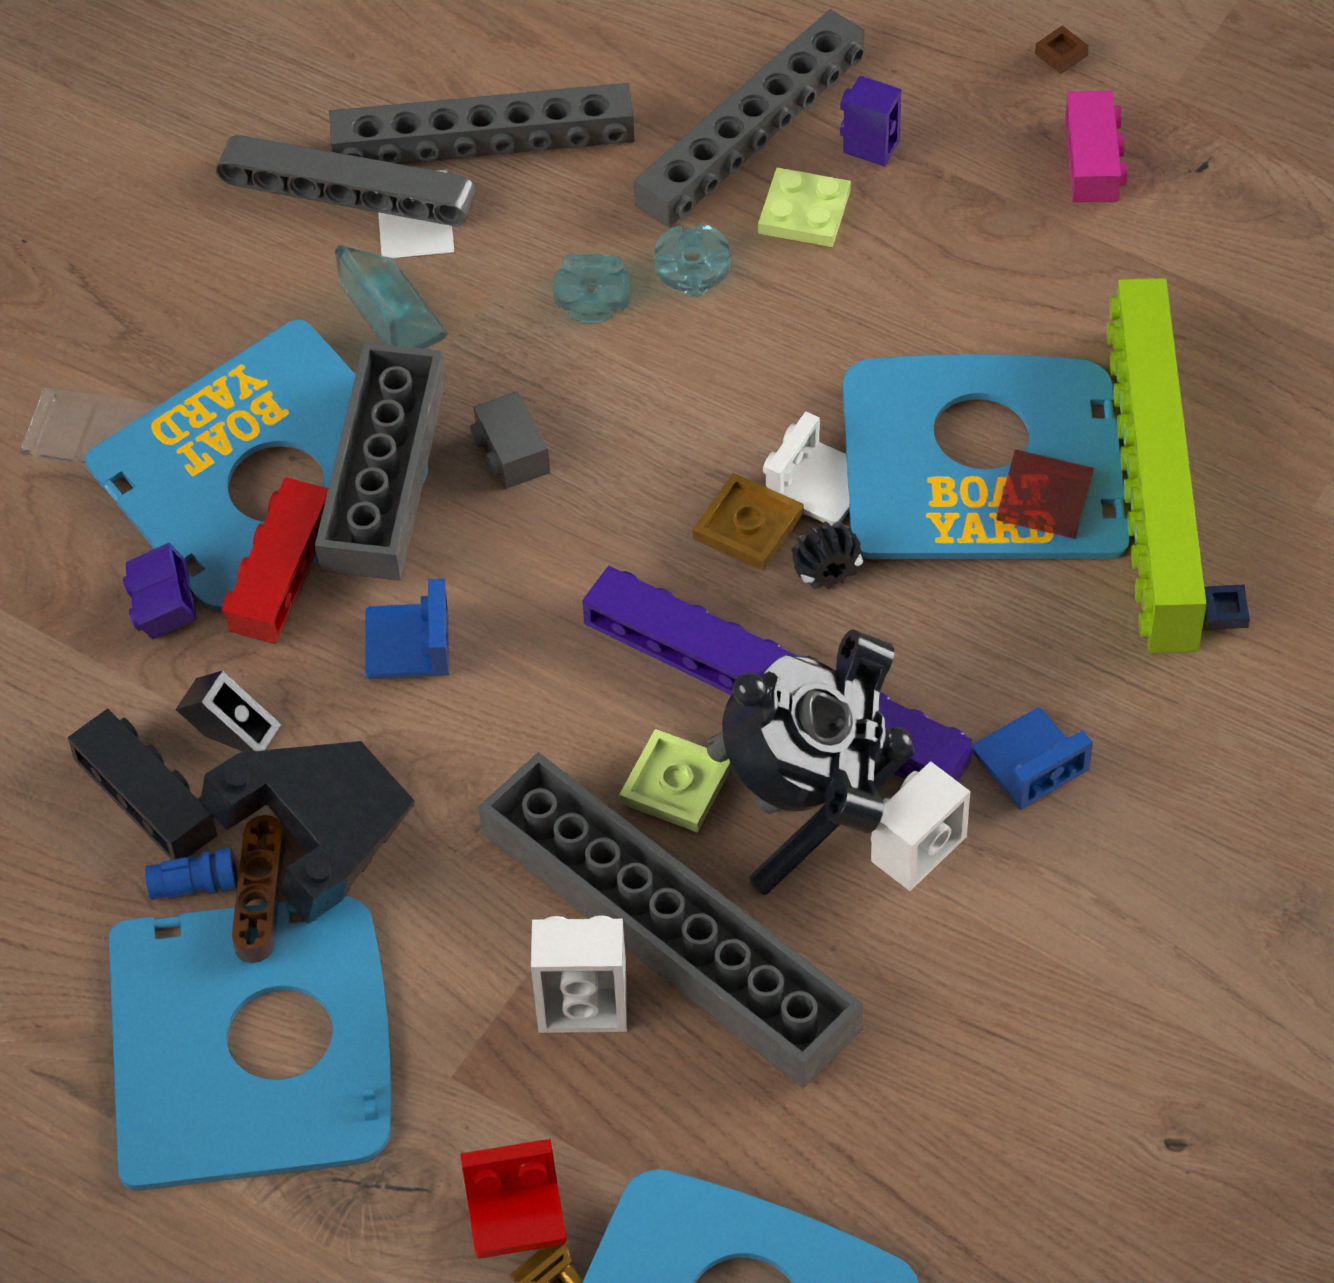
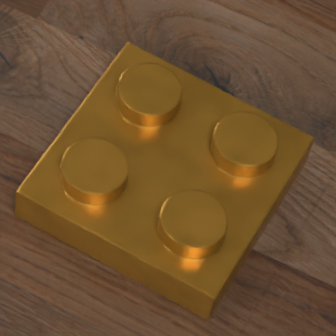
(748, 521)

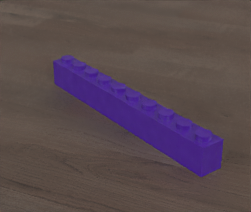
(722, 651)

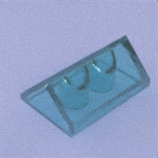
(387, 299)

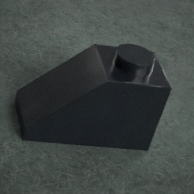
(227, 713)

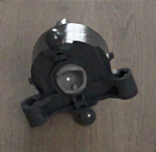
(814, 733)

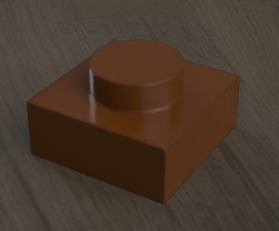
(1061, 49)

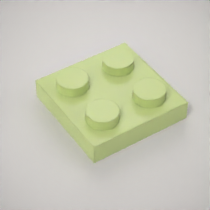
(804, 207)
(674, 781)

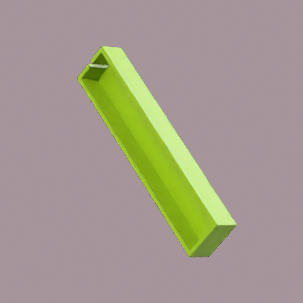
(1156, 467)

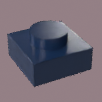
(1226, 607)

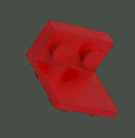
(513, 1198)

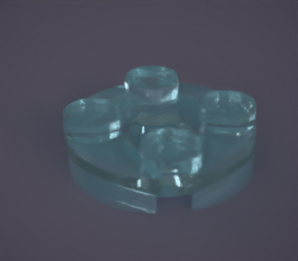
(586, 270)
(692, 276)

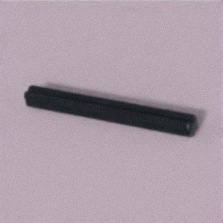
(810, 836)

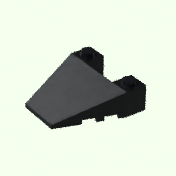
(330, 800)

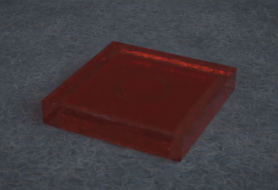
(1045, 494)

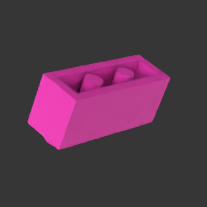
(1094, 146)

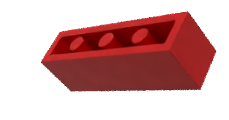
(278, 562)

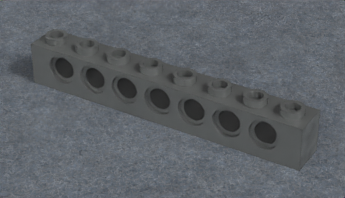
(749, 118)
(485, 124)

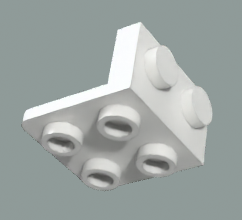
(810, 472)

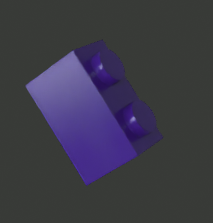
(871, 120)

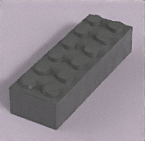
(381, 461)

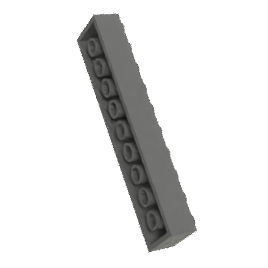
(672, 920)

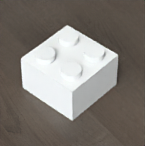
(920, 825)

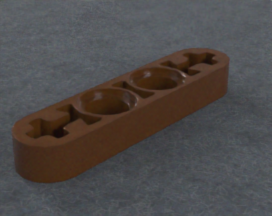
(254, 888)

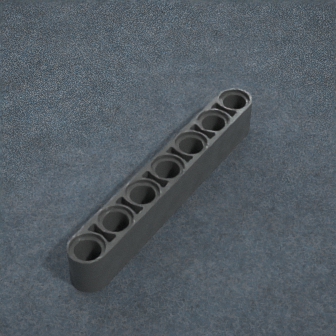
(346, 180)

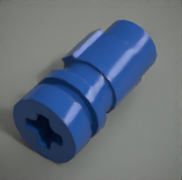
(193, 875)

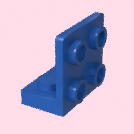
(409, 637)
(1033, 757)

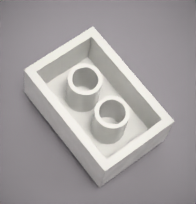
(579, 974)

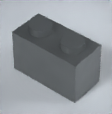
(510, 439)

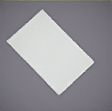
(413, 237)

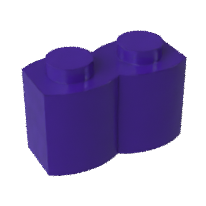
(159, 591)

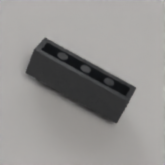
(143, 785)

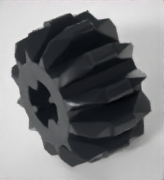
(827, 555)

